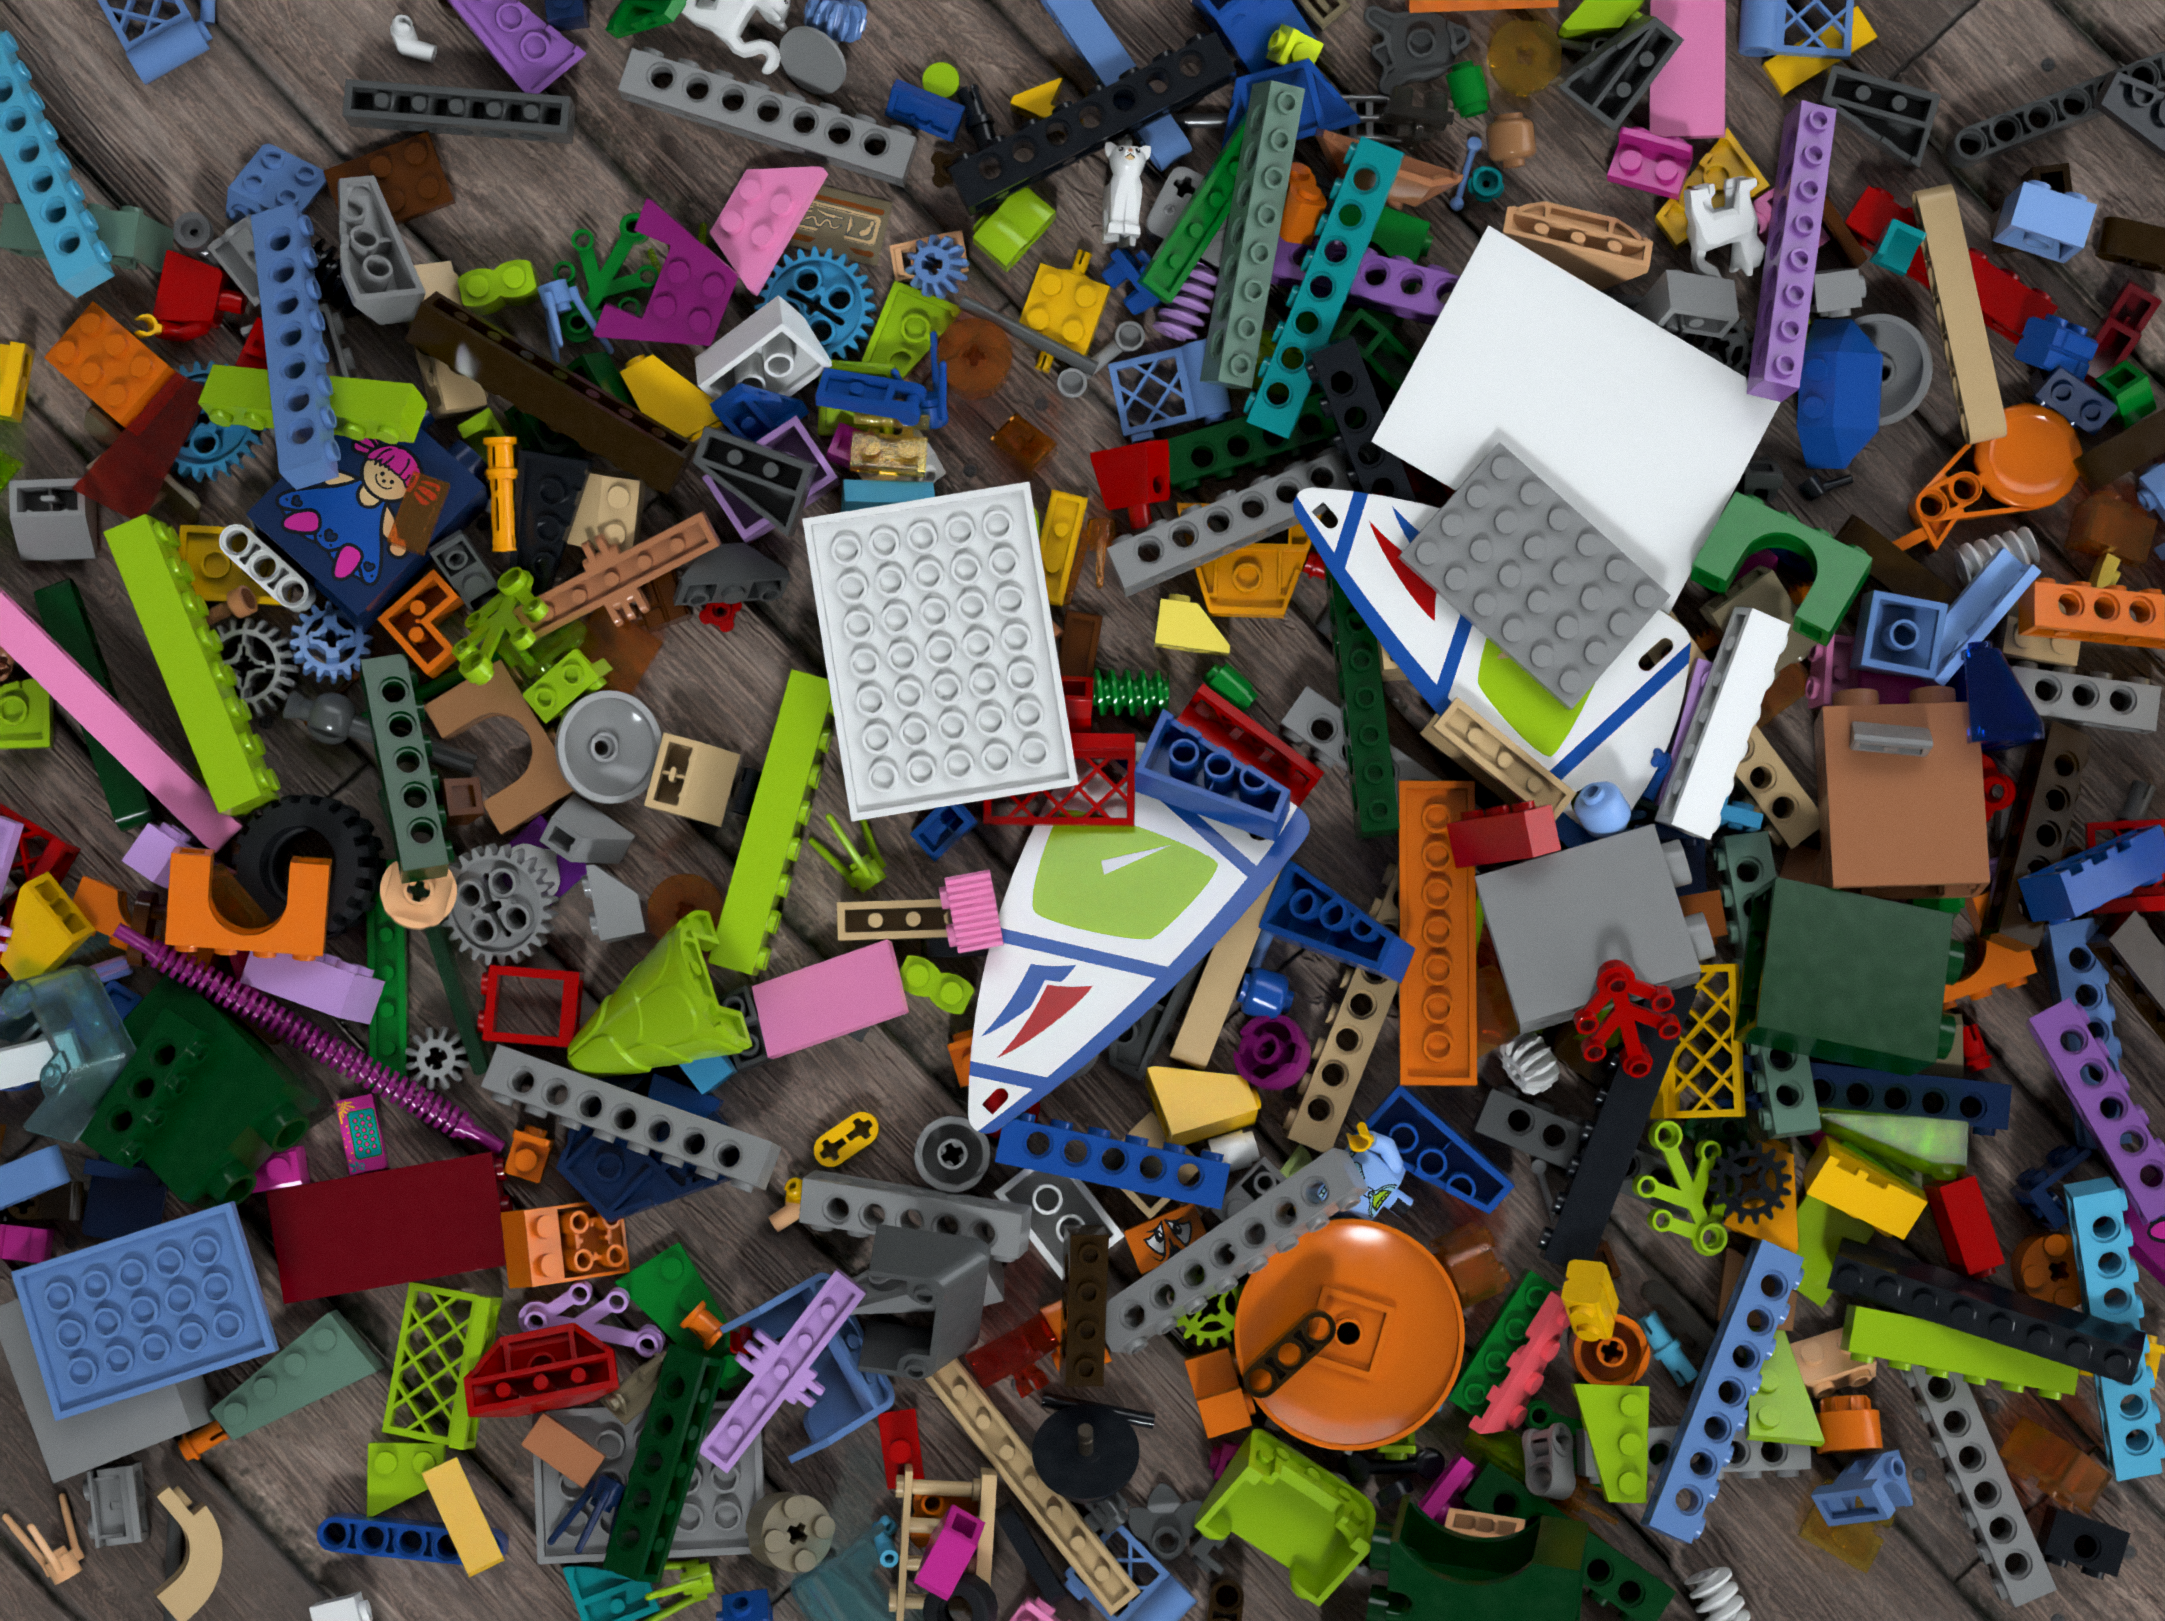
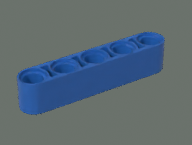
(394, 1538)

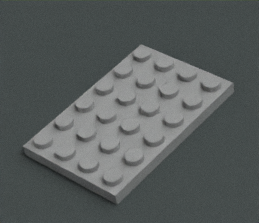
(1534, 576)
(712, 1511)

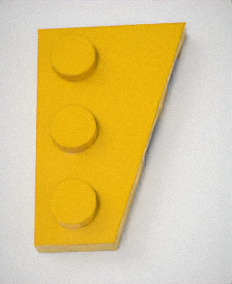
(1722, 162)

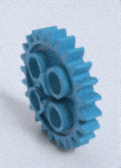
(832, 280)
(230, 442)

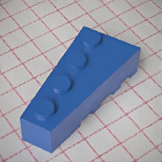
(2095, 876)
(1438, 1151)

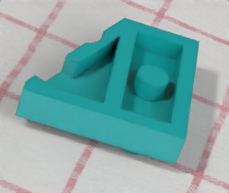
(608, 1595)

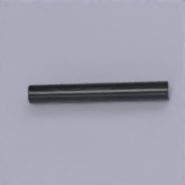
(1134, 1417)

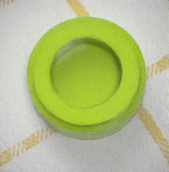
(941, 80)

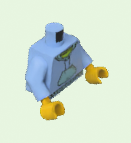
(1382, 1171)

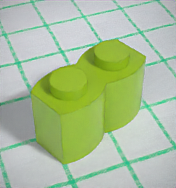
(1013, 227)
(490, 290)
(944, 989)

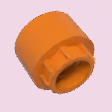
(1849, 1425)

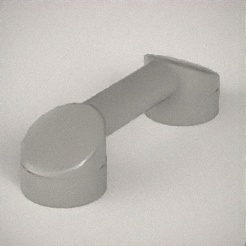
(1126, 338)

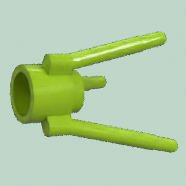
(865, 871)
(695, 1581)

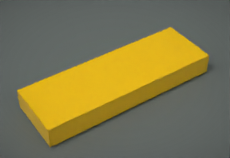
(1793, 71)
(1060, 541)
(463, 1517)

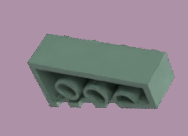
(308, 1369)

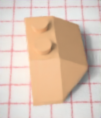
(1581, 242)

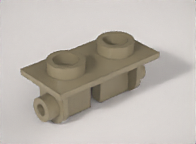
(635, 1390)

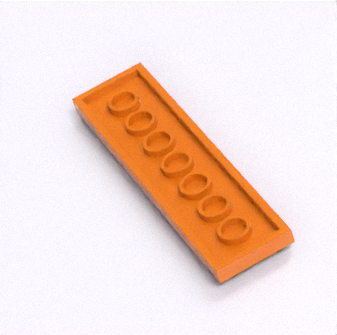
(1439, 922)

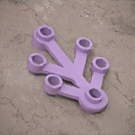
(587, 1320)

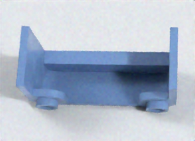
(850, 1394)

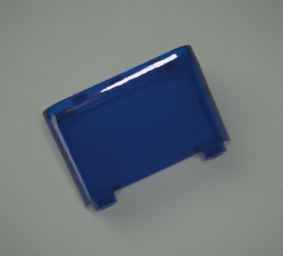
(1996, 701)

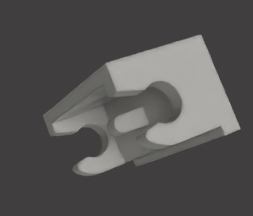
(237, 256)

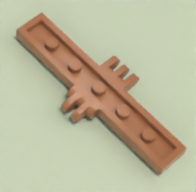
(616, 576)

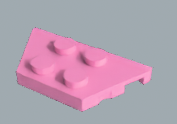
(763, 218)

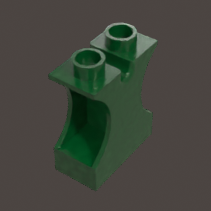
(1472, 1578)

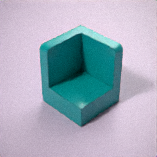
(1897, 247)

